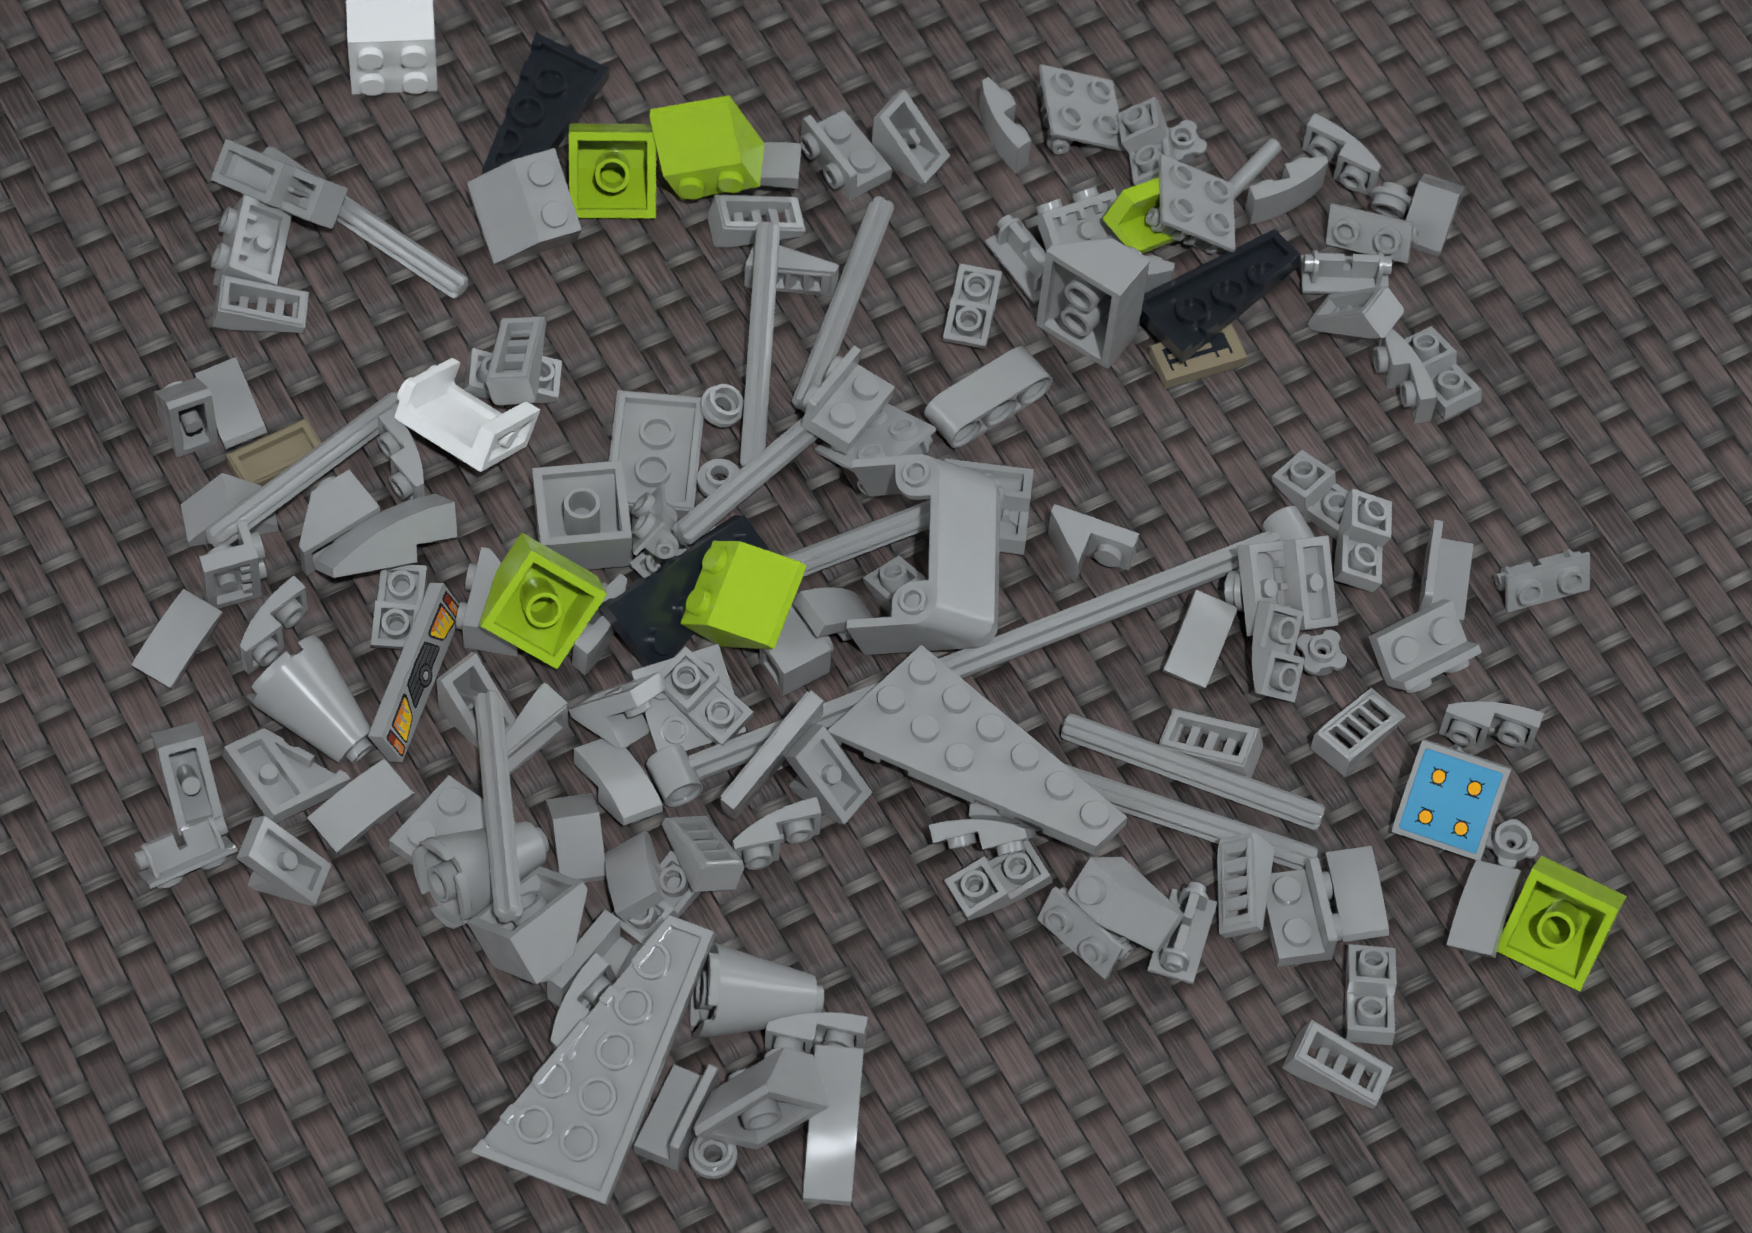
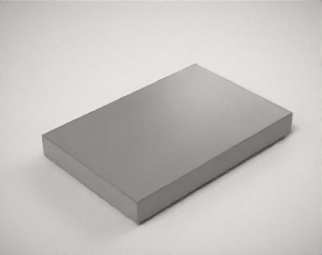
(658, 444)
(771, 755)

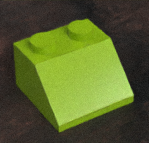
(707, 147)
(612, 170)
(742, 595)
(541, 601)
(1560, 922)

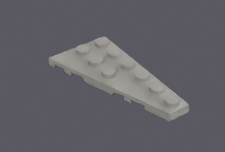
(964, 745)
(595, 1087)

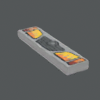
(415, 673)

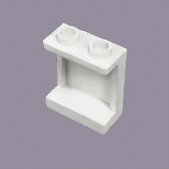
(459, 420)

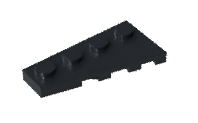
(550, 95)
(1210, 297)
(654, 606)

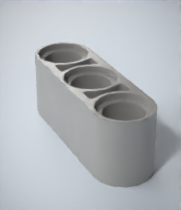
(988, 397)

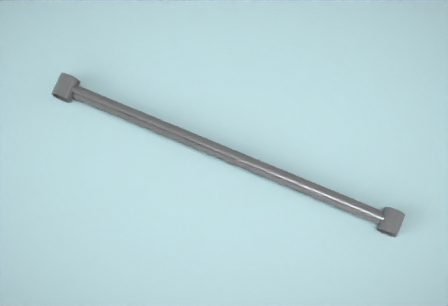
(680, 775)

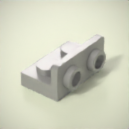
(844, 154)
(1075, 221)
(251, 242)
(845, 402)
(235, 572)
(1423, 647)
(1301, 916)

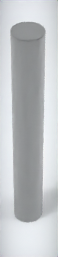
(1255, 165)

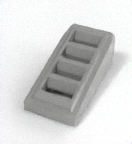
(741, 232)
(799, 273)
(247, 291)
(1358, 313)
(522, 383)
(536, 726)
(1232, 733)
(1337, 753)
(1234, 858)
(707, 862)
(1317, 1073)

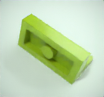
(1129, 215)

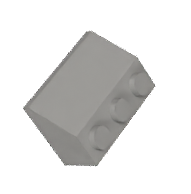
(1093, 296)

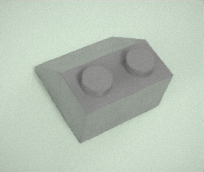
(524, 207)
(584, 513)
(545, 932)
(764, 1100)

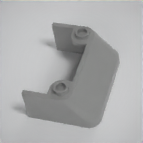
(962, 589)

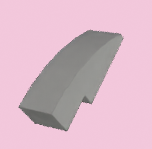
(279, 184)
(390, 537)
(834, 1130)

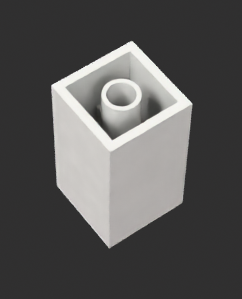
(391, 46)

